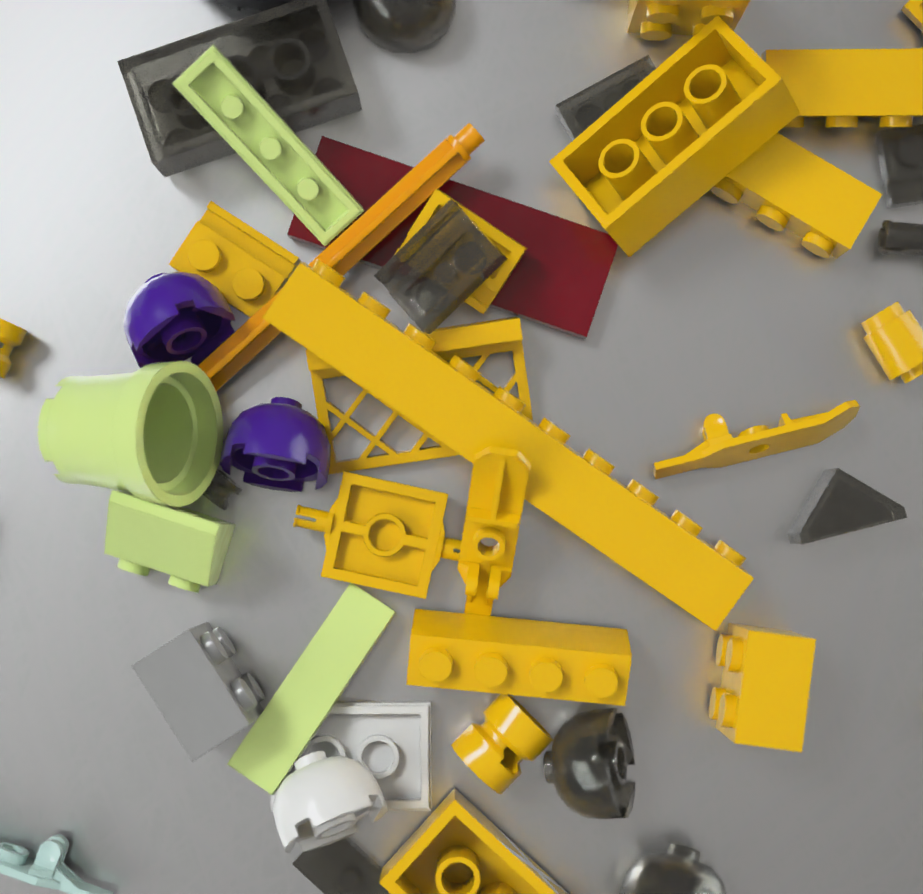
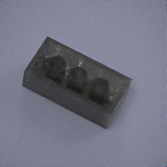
(283, 52)

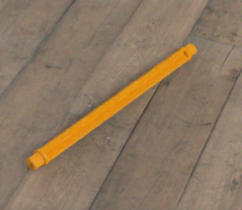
(351, 245)

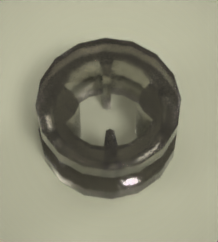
(221, 489)

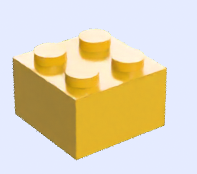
(763, 686)

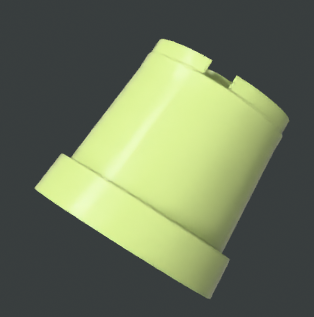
(136, 432)

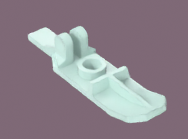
(46, 869)

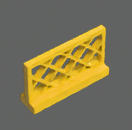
(459, 340)

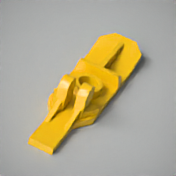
(722, 450)
(492, 512)

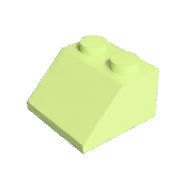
(166, 540)

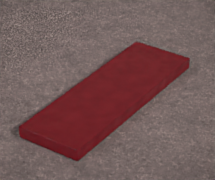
(555, 278)

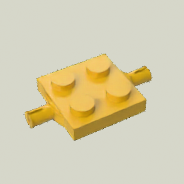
(382, 534)

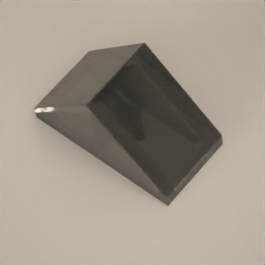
(841, 506)

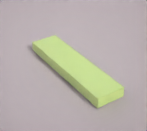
(268, 145)
(311, 689)

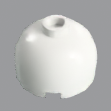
(325, 801)

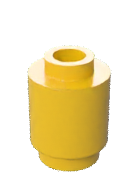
(896, 342)

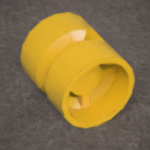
(501, 742)

